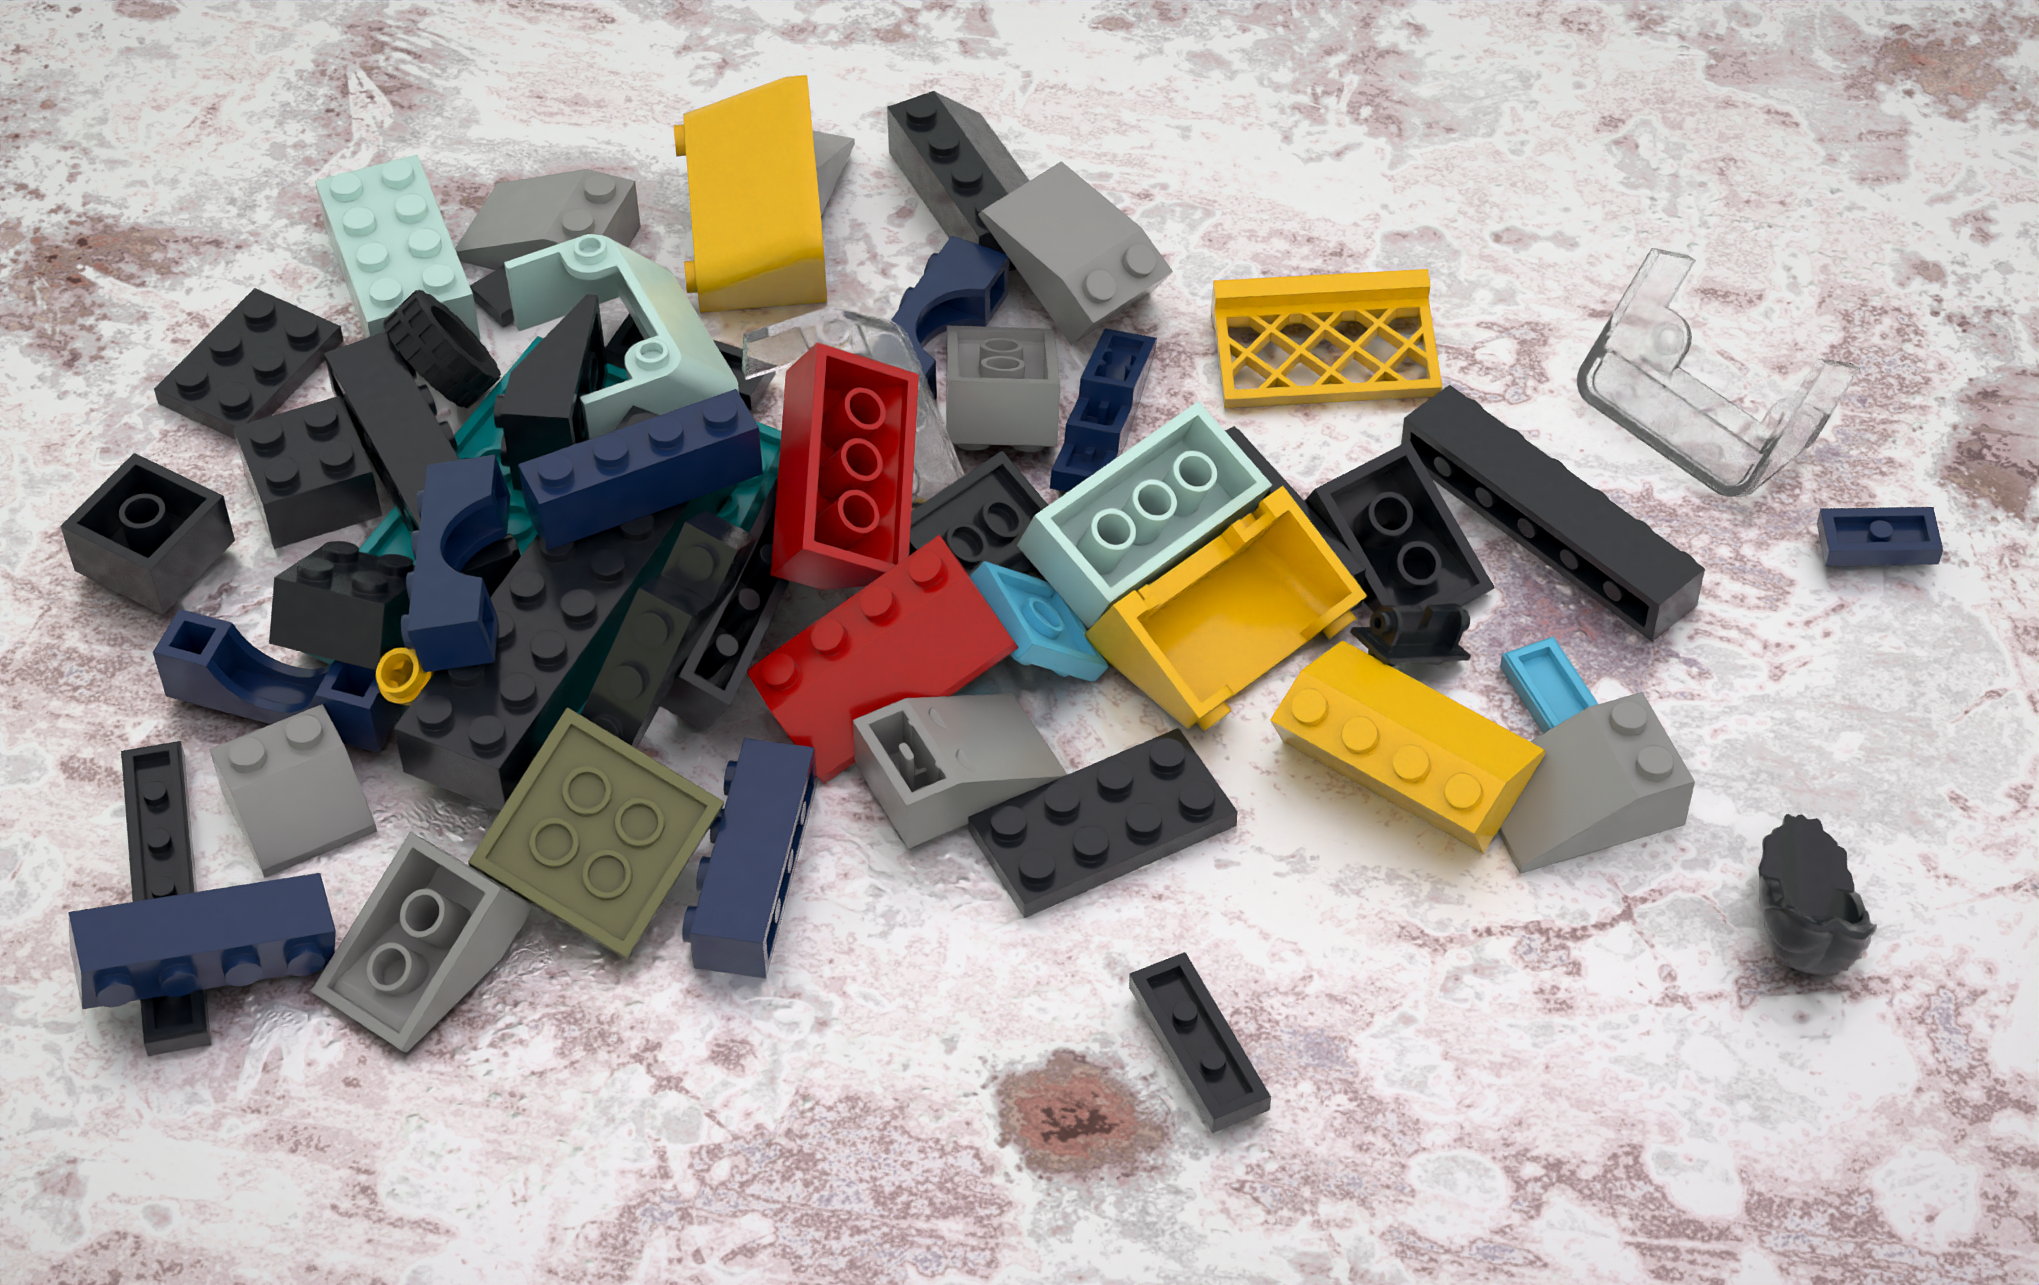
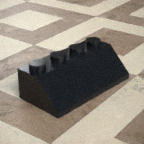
(952, 163)

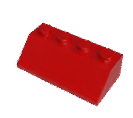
(844, 469)
(898, 638)

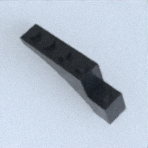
(666, 625)

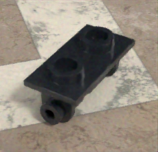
(1415, 634)

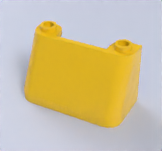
(754, 200)
(1229, 612)

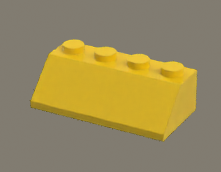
(1407, 743)

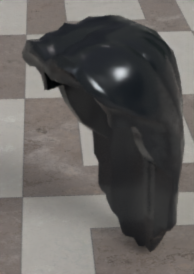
(1811, 900)

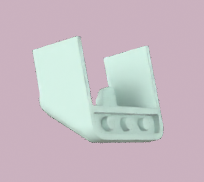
(667, 369)

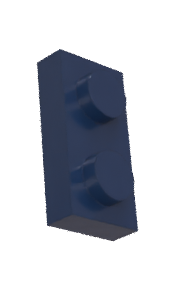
(1879, 536)

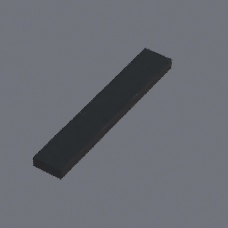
(163, 867)

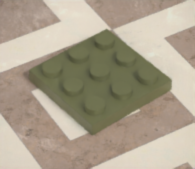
(596, 834)

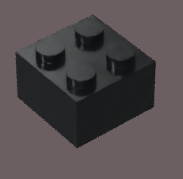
(308, 472)
(148, 533)
(341, 604)

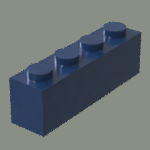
(641, 469)
(752, 858)
(201, 940)

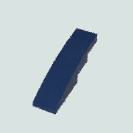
(1105, 407)

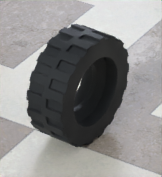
(442, 349)

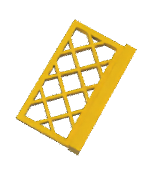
(1320, 305)

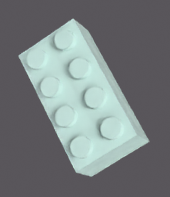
(392, 242)
(1143, 513)

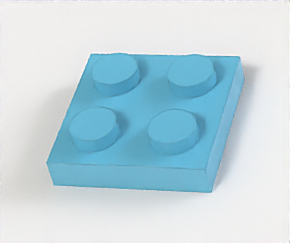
(1039, 623)

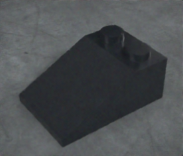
(545, 389)
(1401, 533)

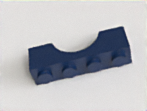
(957, 289)
(451, 612)
(217, 668)

